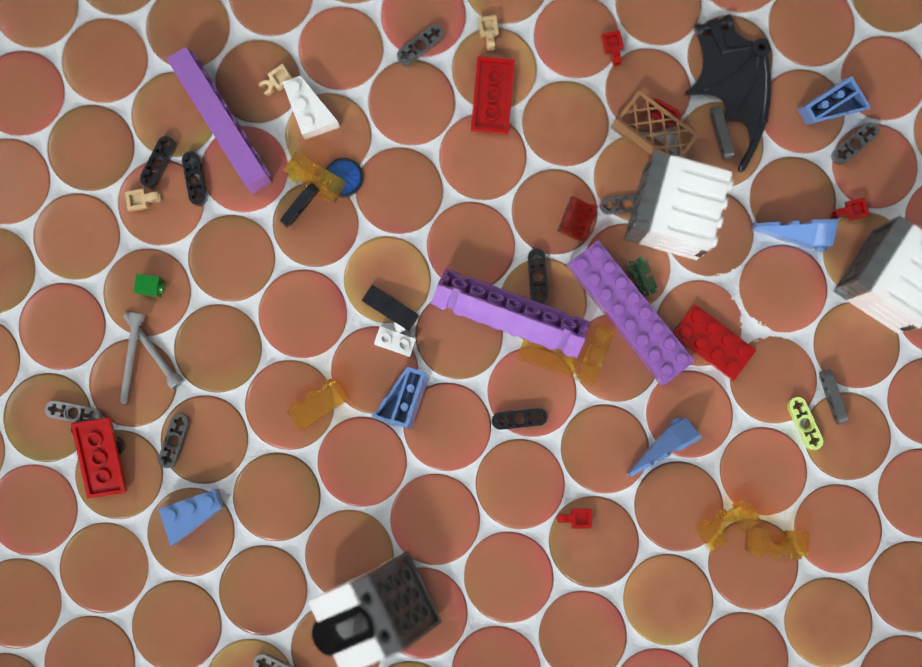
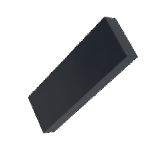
(390, 308)

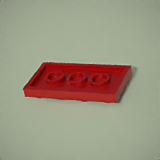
(492, 95)
(714, 342)
(99, 457)

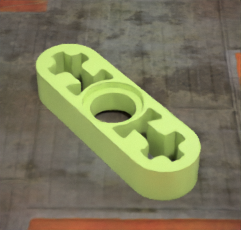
(805, 438)

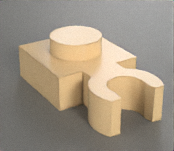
(276, 79)

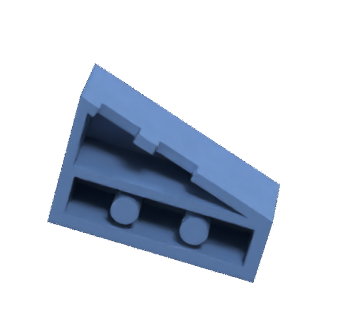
(835, 102)
(404, 399)
(187, 515)

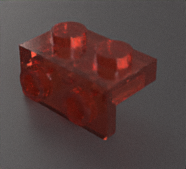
(577, 219)

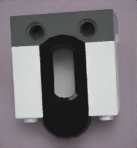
(374, 614)

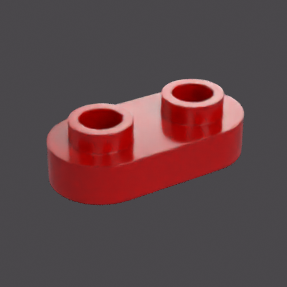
(657, 115)

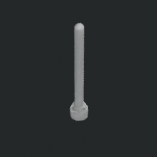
(135, 320)
(173, 379)

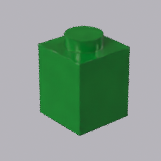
(149, 285)

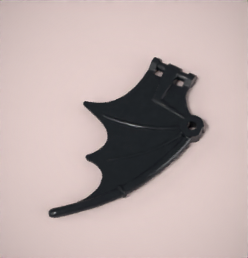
(736, 75)

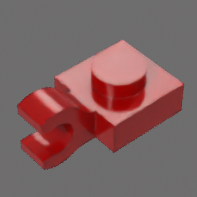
(613, 44)
(853, 209)
(578, 518)

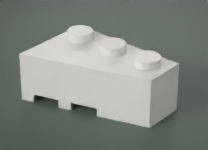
(308, 109)

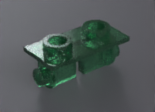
(638, 271)

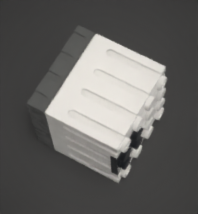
(678, 206)
(888, 276)

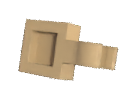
(488, 28)
(139, 199)

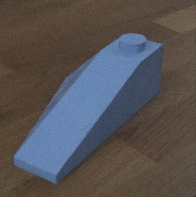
(811, 235)

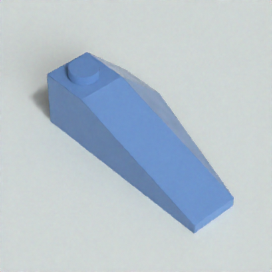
(673, 438)

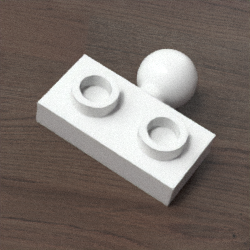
(395, 340)

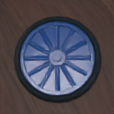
(349, 172)

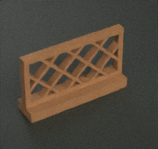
(641, 141)

